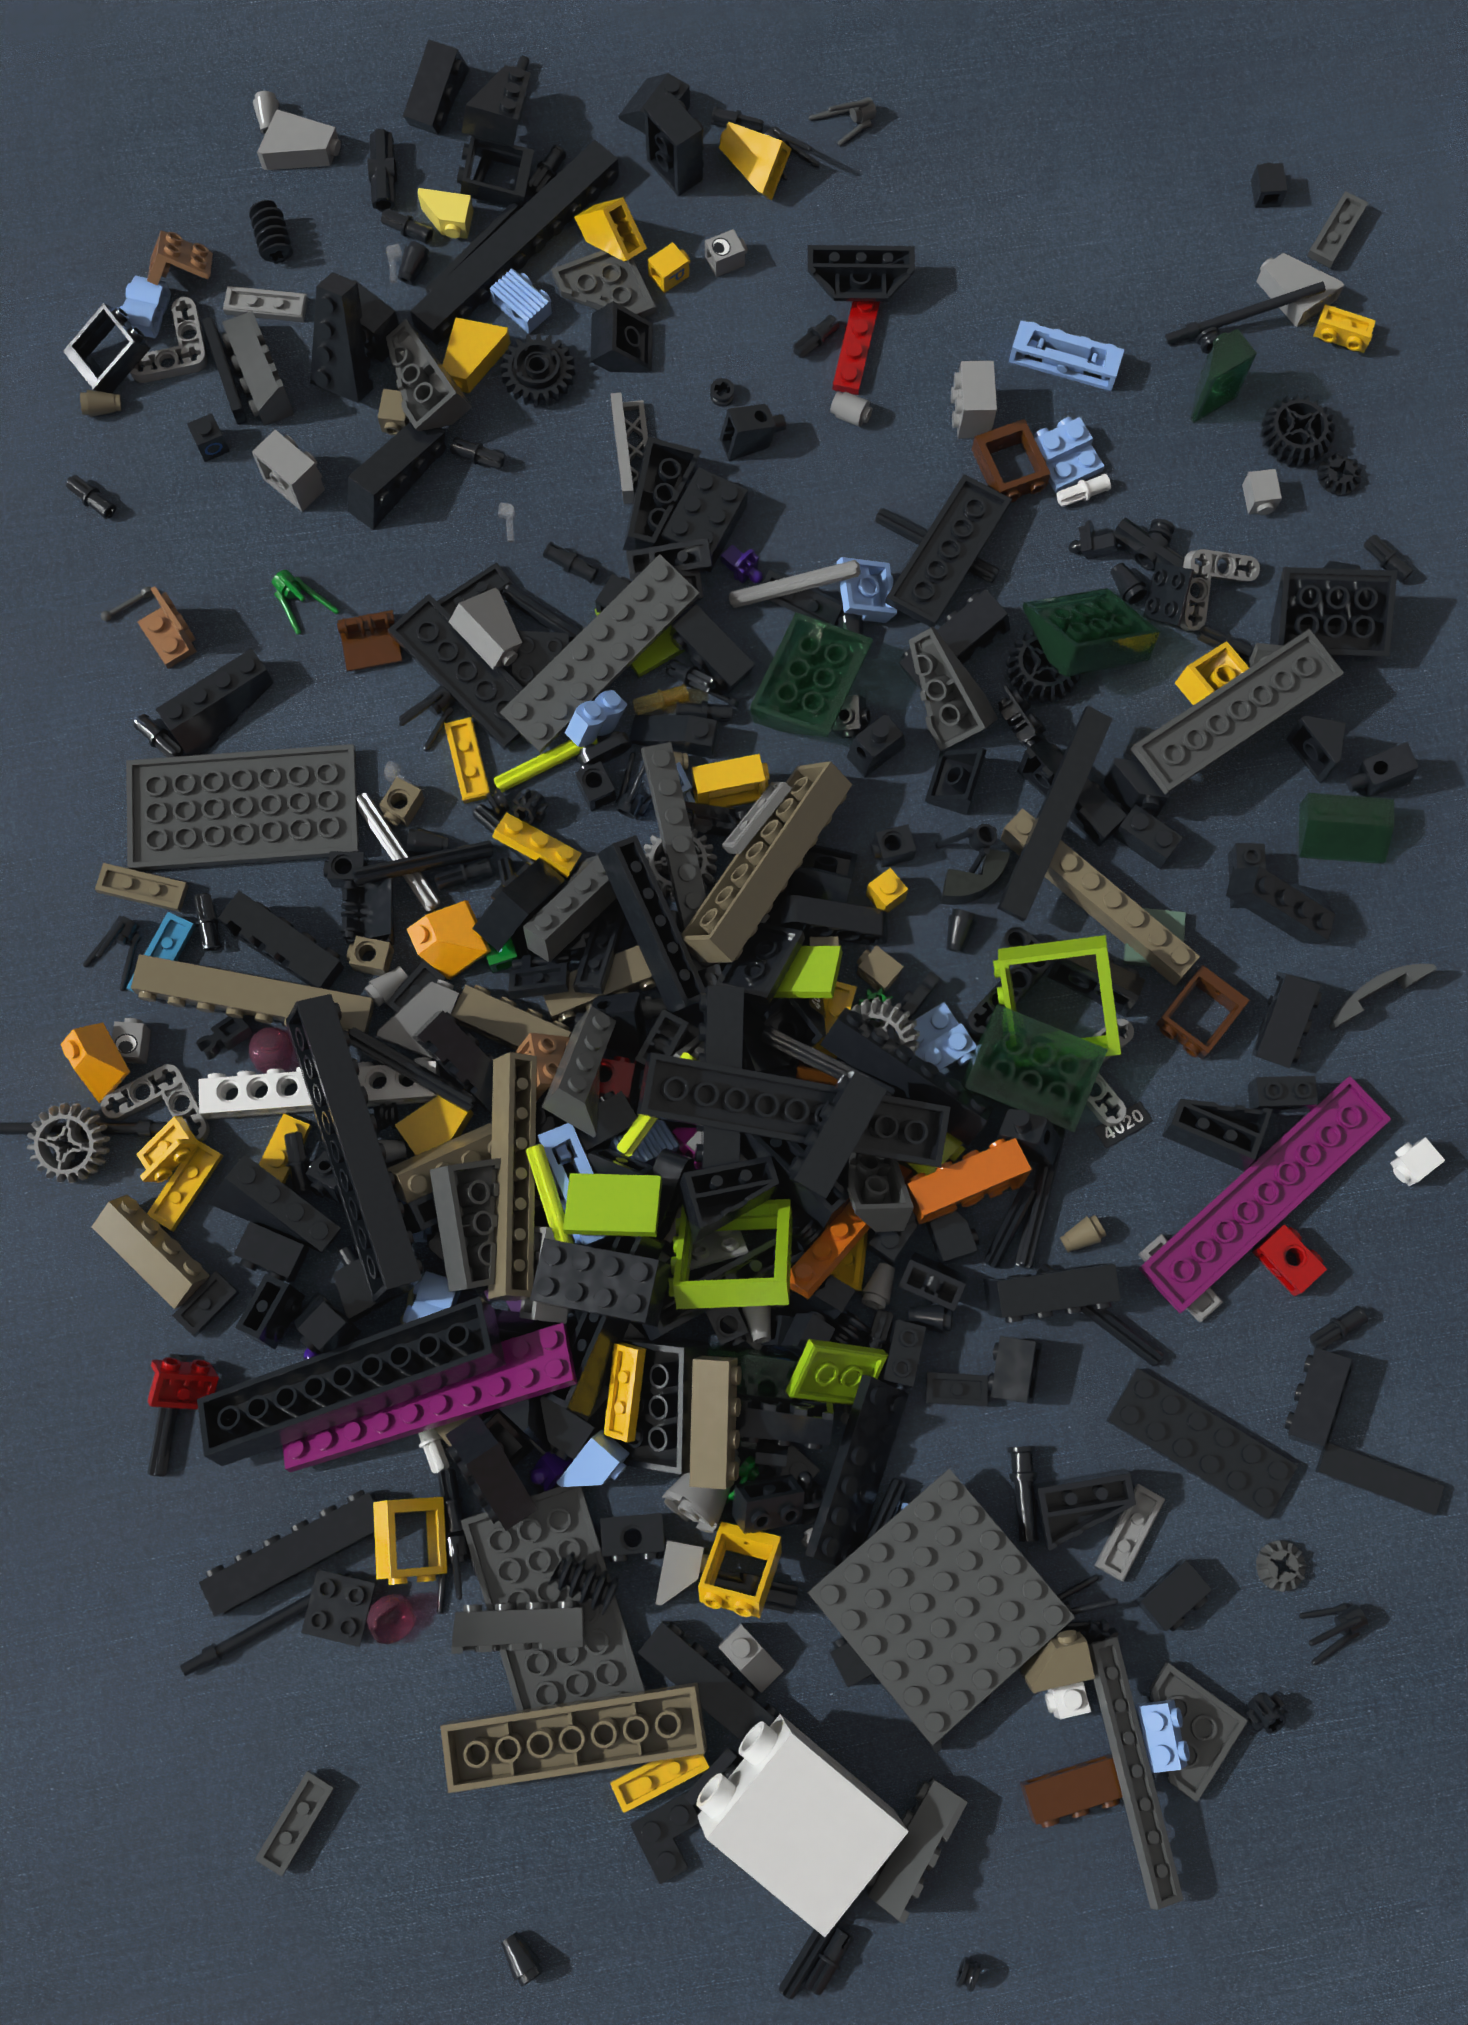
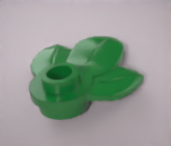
(747, 1472)

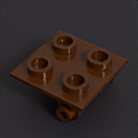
(367, 641)

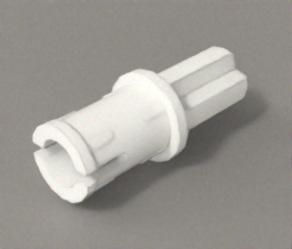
(1083, 490)
(434, 1450)

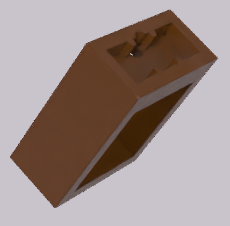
(1003, 438)
(1220, 992)

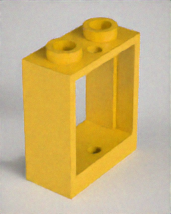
(730, 781)
(386, 1539)
(756, 1545)

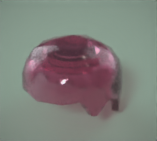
(271, 1049)
(391, 1618)

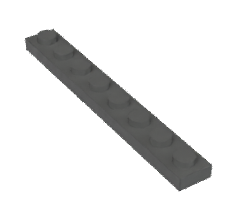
(675, 833)
(1134, 1774)

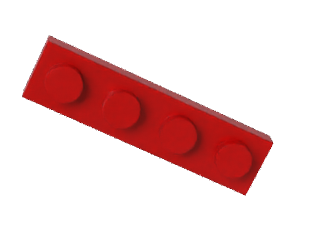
(855, 346)

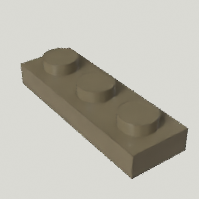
(141, 887)

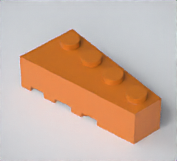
(968, 1180)

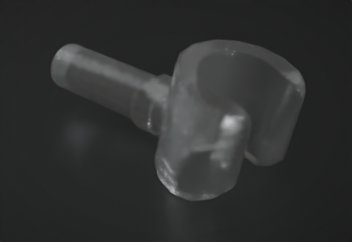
(393, 254)
(507, 512)
(392, 771)

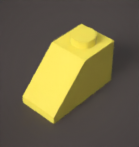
(447, 211)

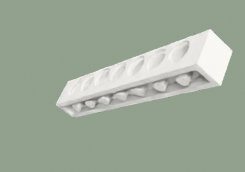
(214, 1089)

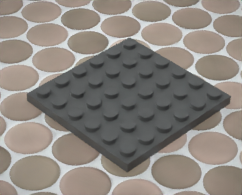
(941, 1606)

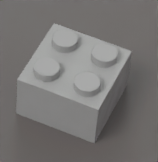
(974, 398)
(289, 469)

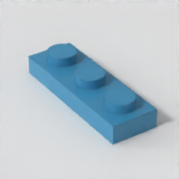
(169, 939)

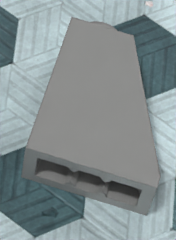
(297, 143)
(1289, 274)
(488, 628)
(416, 1013)

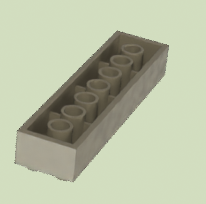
(765, 865)
(573, 1737)

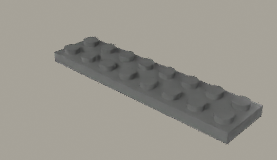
(600, 653)
(1236, 711)

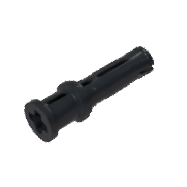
(1023, 1476)

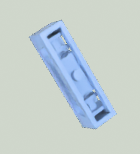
(1066, 355)
(557, 1142)

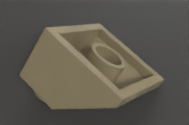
(1059, 1663)

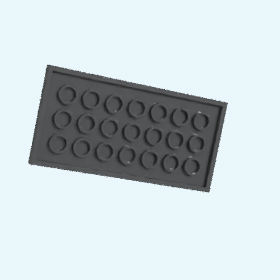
(241, 807)
(517, 1570)

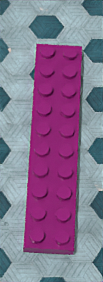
(1264, 1194)
(533, 1367)

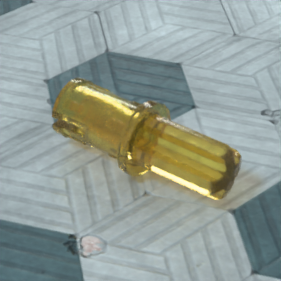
(660, 699)

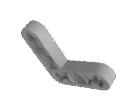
(186, 348)
(1207, 571)
(168, 1092)
(1114, 1100)

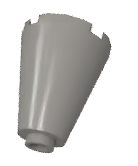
(697, 1503)

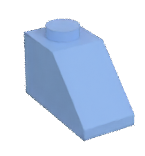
(596, 1463)

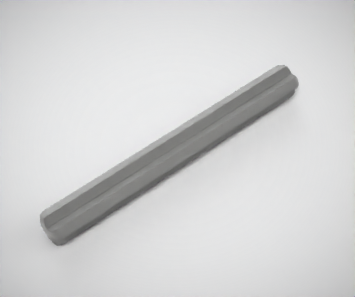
(795, 583)
(396, 850)

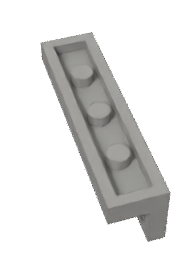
(623, 446)

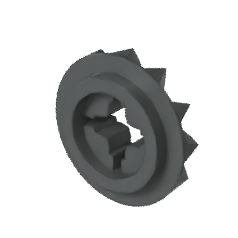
(1268, 1571)

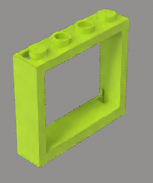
(1059, 950)
(736, 1292)

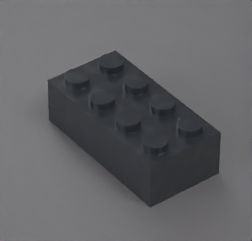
(601, 1282)

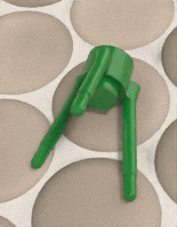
(290, 587)

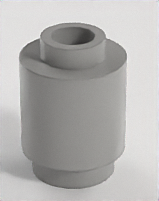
(851, 408)

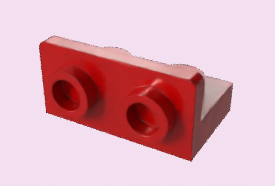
(181, 1383)

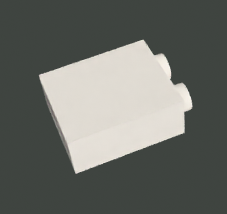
(799, 1823)

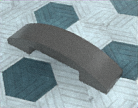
(1406, 977)

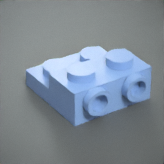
(1068, 453)
(868, 591)
(943, 1039)
(1162, 1735)

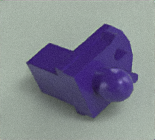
(742, 565)
(549, 1470)

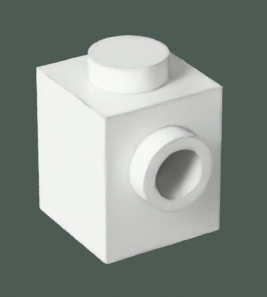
(1416, 1161)
(1068, 1701)

